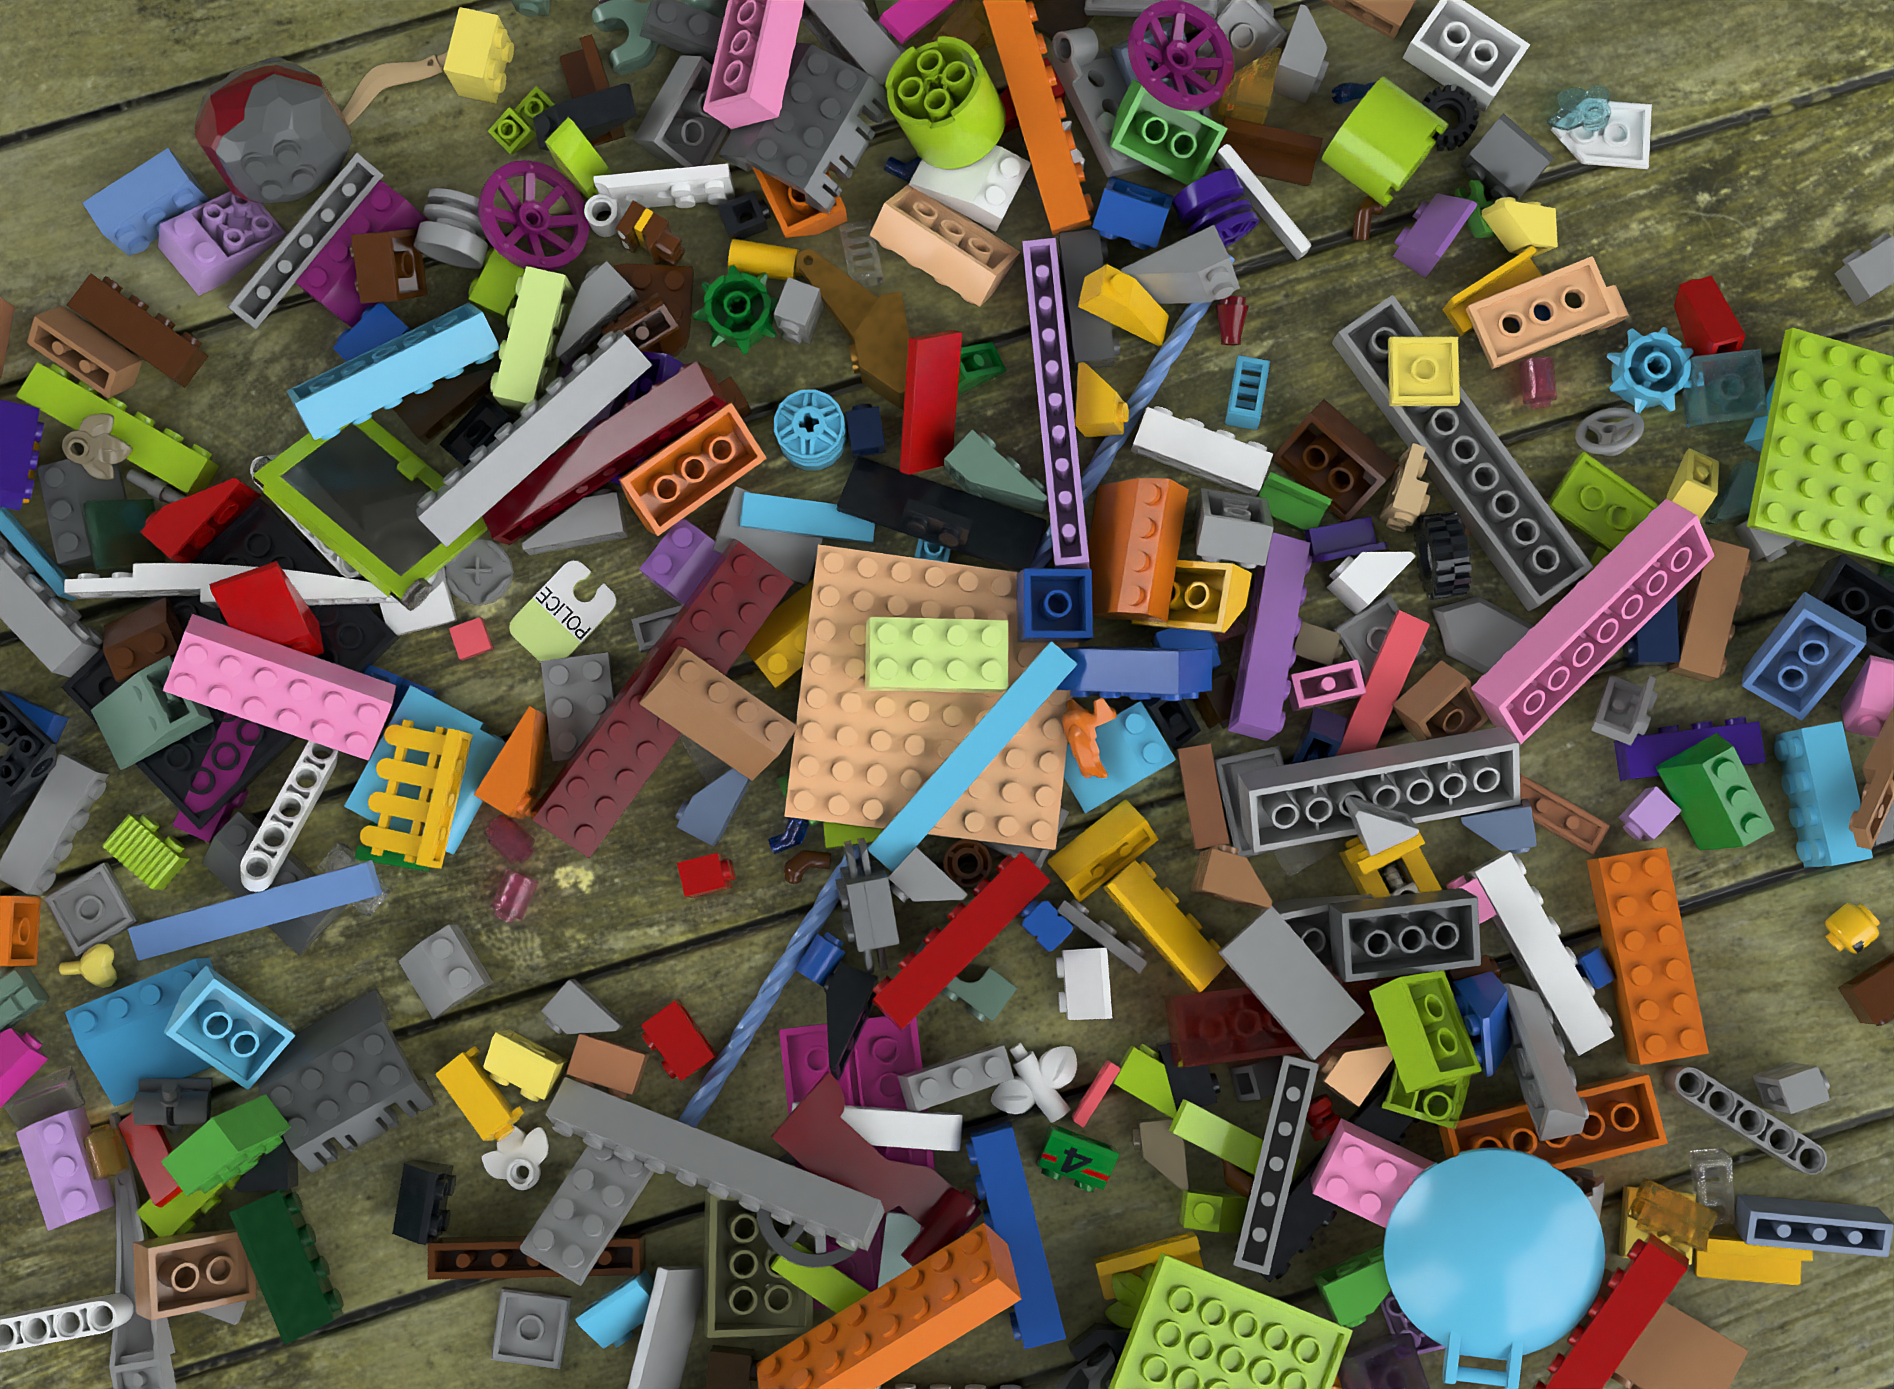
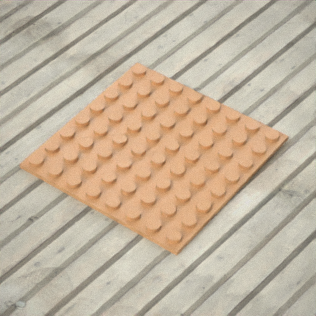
(871, 751)

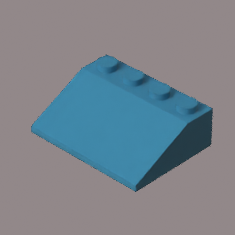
(126, 1035)

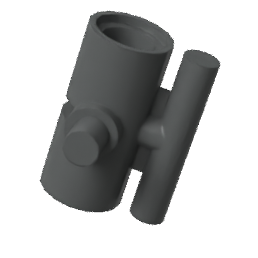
(173, 1102)

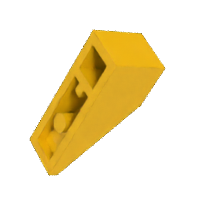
(1123, 303)

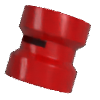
(1321, 1117)

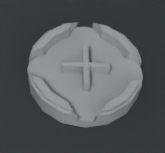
(480, 573)

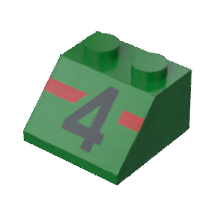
(1076, 1157)

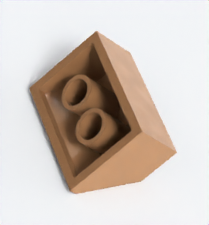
(1229, 878)

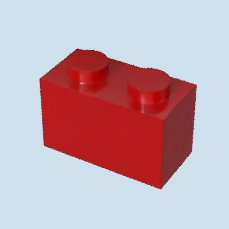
(706, 875)
(678, 1041)

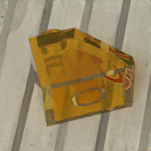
(1251, 90)

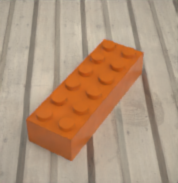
(1648, 956)
(1620, 1122)

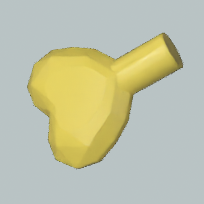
(94, 966)

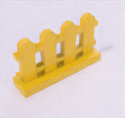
(438, 812)

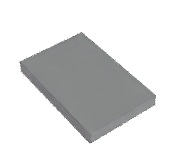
(788, 553)
(1227, 776)

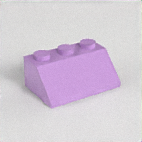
(62, 1170)

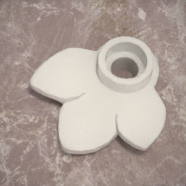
(516, 1151)

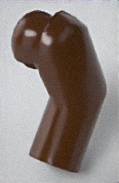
(1363, 217)
(803, 862)
(1237, 1179)

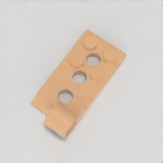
(1599, 310)

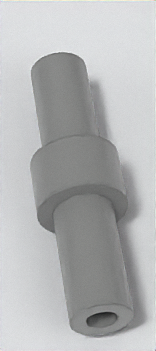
(155, 487)

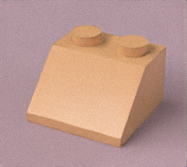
(1353, 1069)

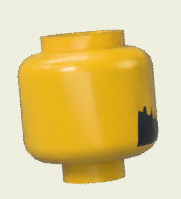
(1851, 928)

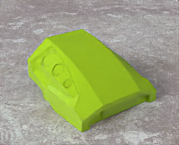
(1436, 1105)

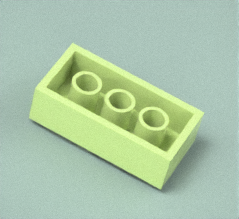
(533, 336)
(936, 655)

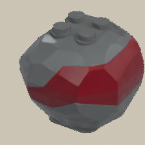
(272, 131)

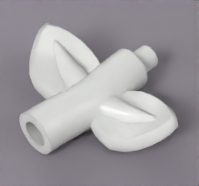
(1037, 1082)

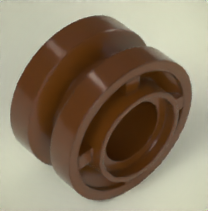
(967, 847)

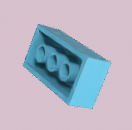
(1820, 794)

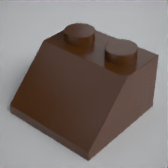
(388, 266)
(141, 639)

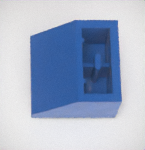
(1486, 1017)

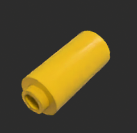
(761, 258)

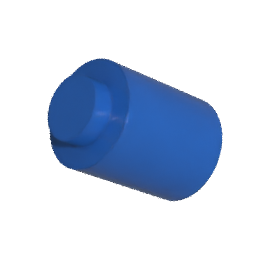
(821, 958)

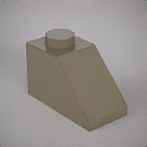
(1162, 1149)

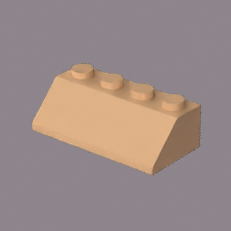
(944, 244)

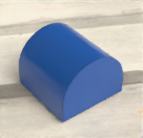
(1594, 967)

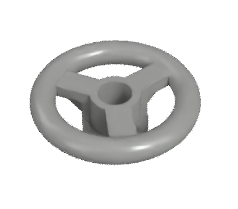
(1610, 435)

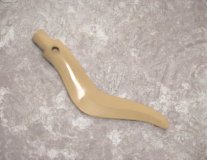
(390, 75)

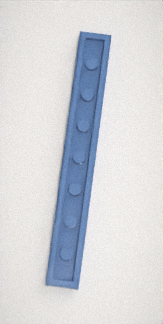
(255, 910)

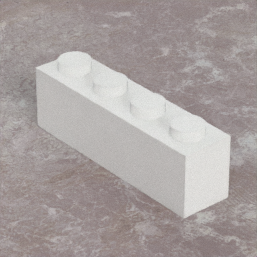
(1202, 451)

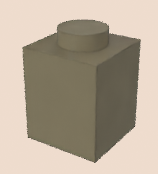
(1317, 646)

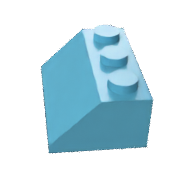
(228, 1028)

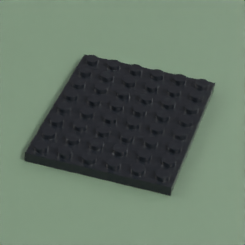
(350, 638)

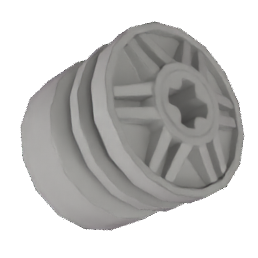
(454, 229)

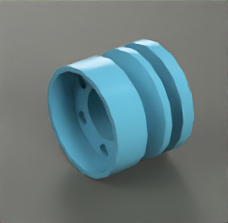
(810, 449)

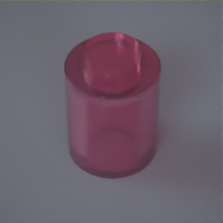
(1538, 382)
(513, 896)

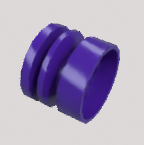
(1214, 202)

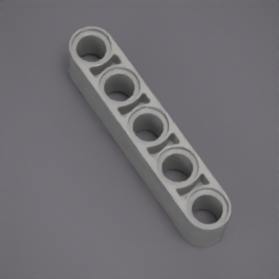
(1760, 1124)

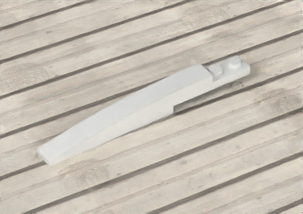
(194, 579)

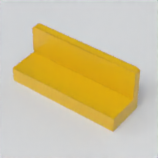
(1511, 274)
(1102, 850)
(1134, 1260)
(1734, 1260)

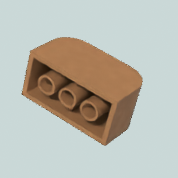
(1676, 1353)

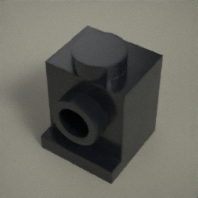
(736, 209)

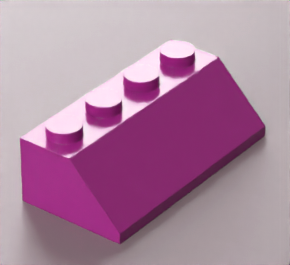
(333, 271)

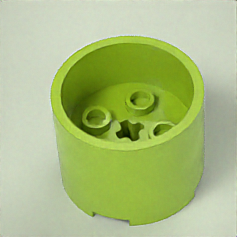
(946, 103)
(1383, 141)

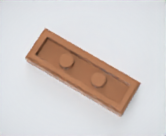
(1202, 796)
(1563, 817)

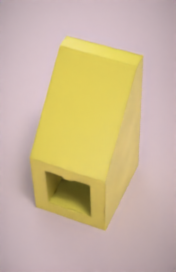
(1522, 225)

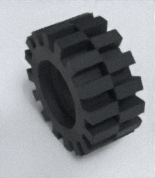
(1462, 107)

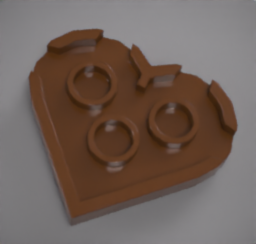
(676, 290)

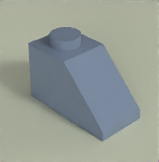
(1505, 827)

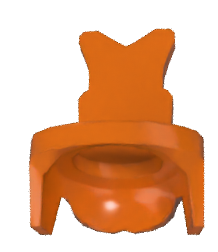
(1080, 732)

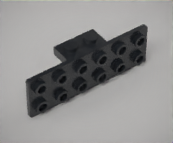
(941, 515)

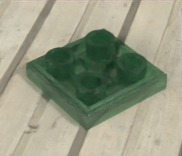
(116, 533)

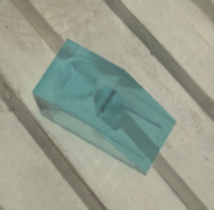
(1736, 494)

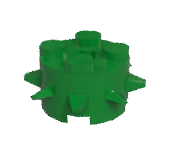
(736, 292)

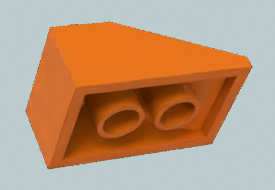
(517, 771)

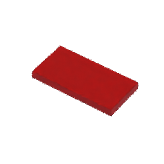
(930, 400)

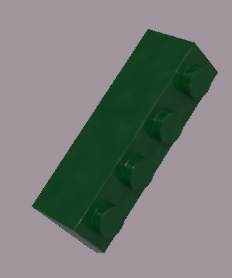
(287, 1264)

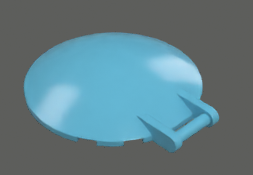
(1493, 1258)

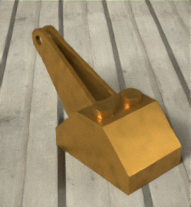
(872, 323)

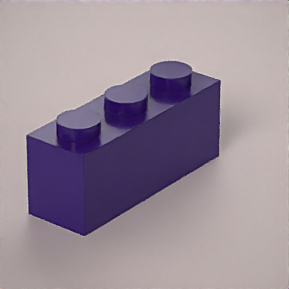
(17, 435)

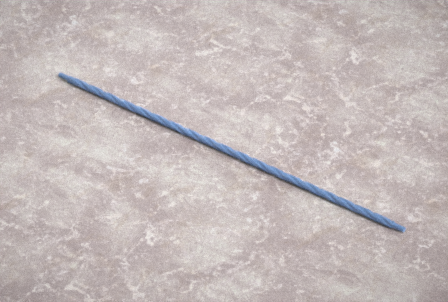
(828, 896)

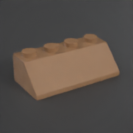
(717, 713)

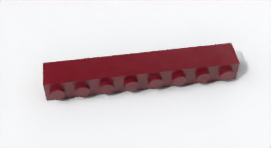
(606, 451)

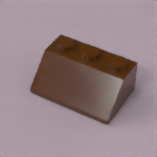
(1335, 460)

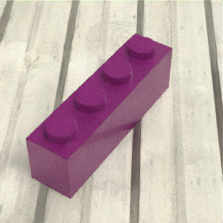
(224, 779)

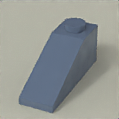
(713, 807)

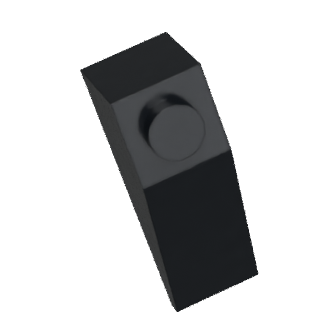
(592, 113)
(848, 1008)

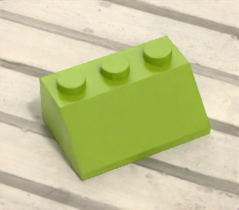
(1424, 1030)

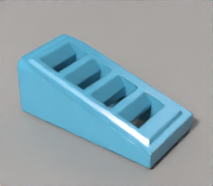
(1241, 412)

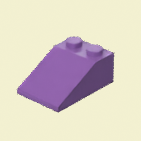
(680, 561)

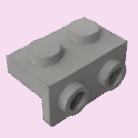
(1624, 709)

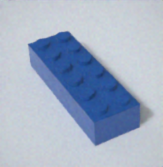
(1013, 1219)

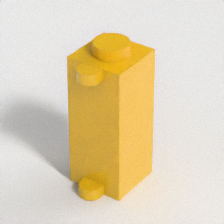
(479, 1097)

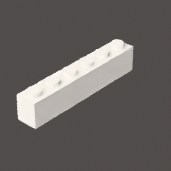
(1541, 954)

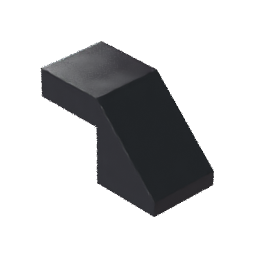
(1095, 1336)

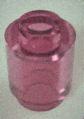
(510, 839)

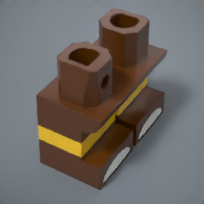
(647, 229)

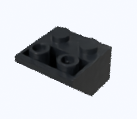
(423, 1201)

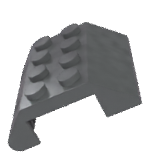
(814, 127)
(342, 1081)

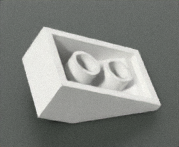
(978, 190)

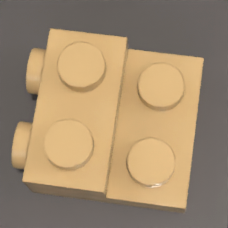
(1406, 494)

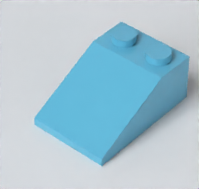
(1129, 752)

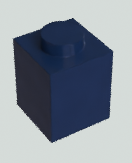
(865, 430)

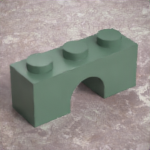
(985, 995)

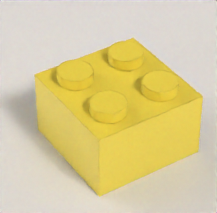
(478, 55)

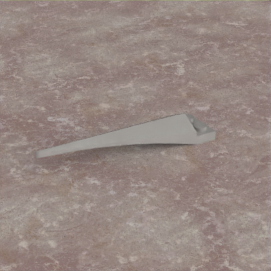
(140, 1346)

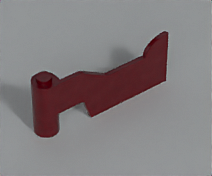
(838, 1153)

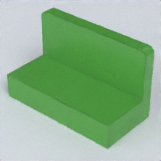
(1293, 503)

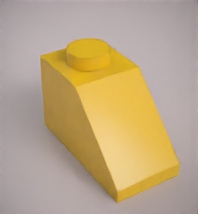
(1098, 405)

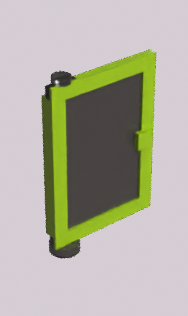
(362, 504)

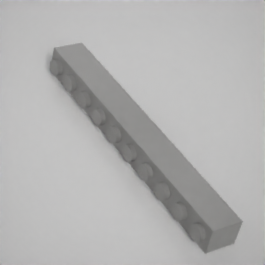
(717, 1164)

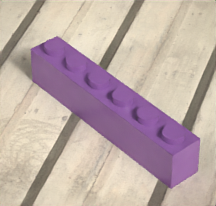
(1270, 639)

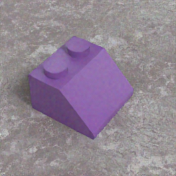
(1433, 232)

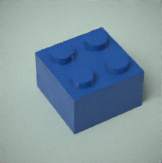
(1132, 213)
(1054, 605)

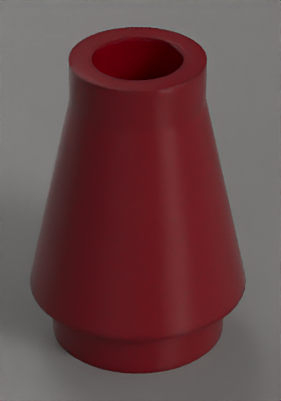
(1231, 319)

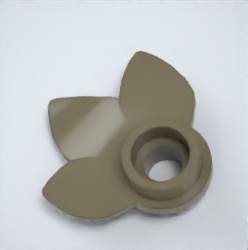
(100, 447)

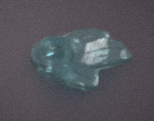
(1582, 109)

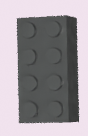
(1404, 934)

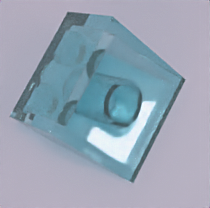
(1725, 389)

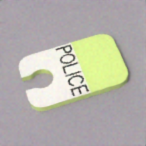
(555, 621)

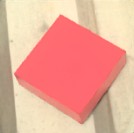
(471, 638)

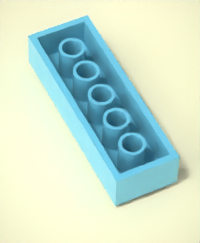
(393, 371)

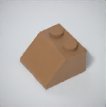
(1440, 705)

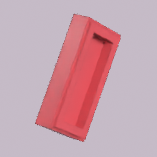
(1095, 1093)

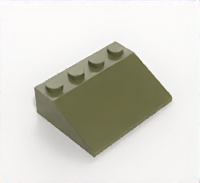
(738, 1284)

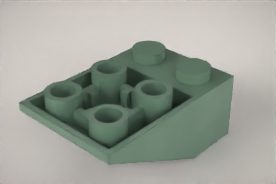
(987, 474)
(145, 718)

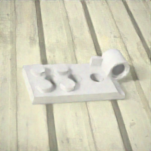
(656, 189)

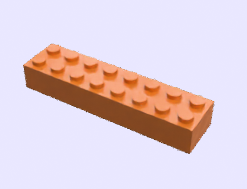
(901, 1319)

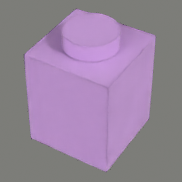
(1649, 814)

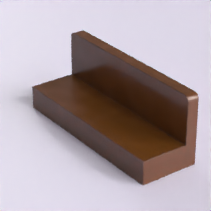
(587, 75)
(1273, 151)

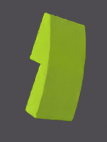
(516, 125)

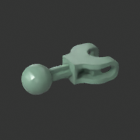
(630, 16)

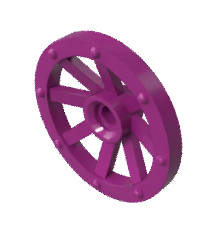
(1178, 57)
(535, 213)

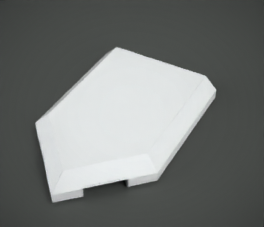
(1619, 144)

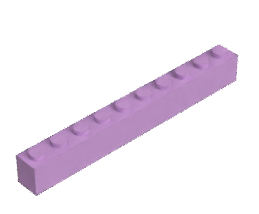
(1055, 405)

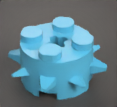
(1667, 375)

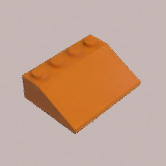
(1135, 548)

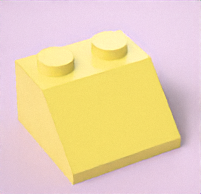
(524, 1064)

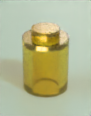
(105, 1152)

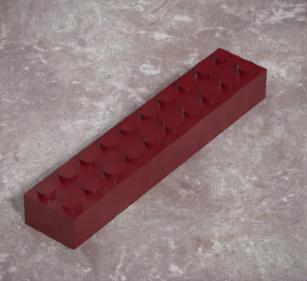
(632, 740)

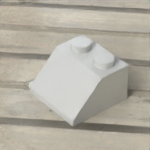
(1362, 579)
(1085, 983)

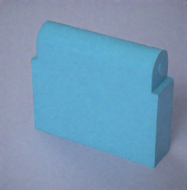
(427, 714)

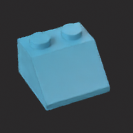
(618, 1311)

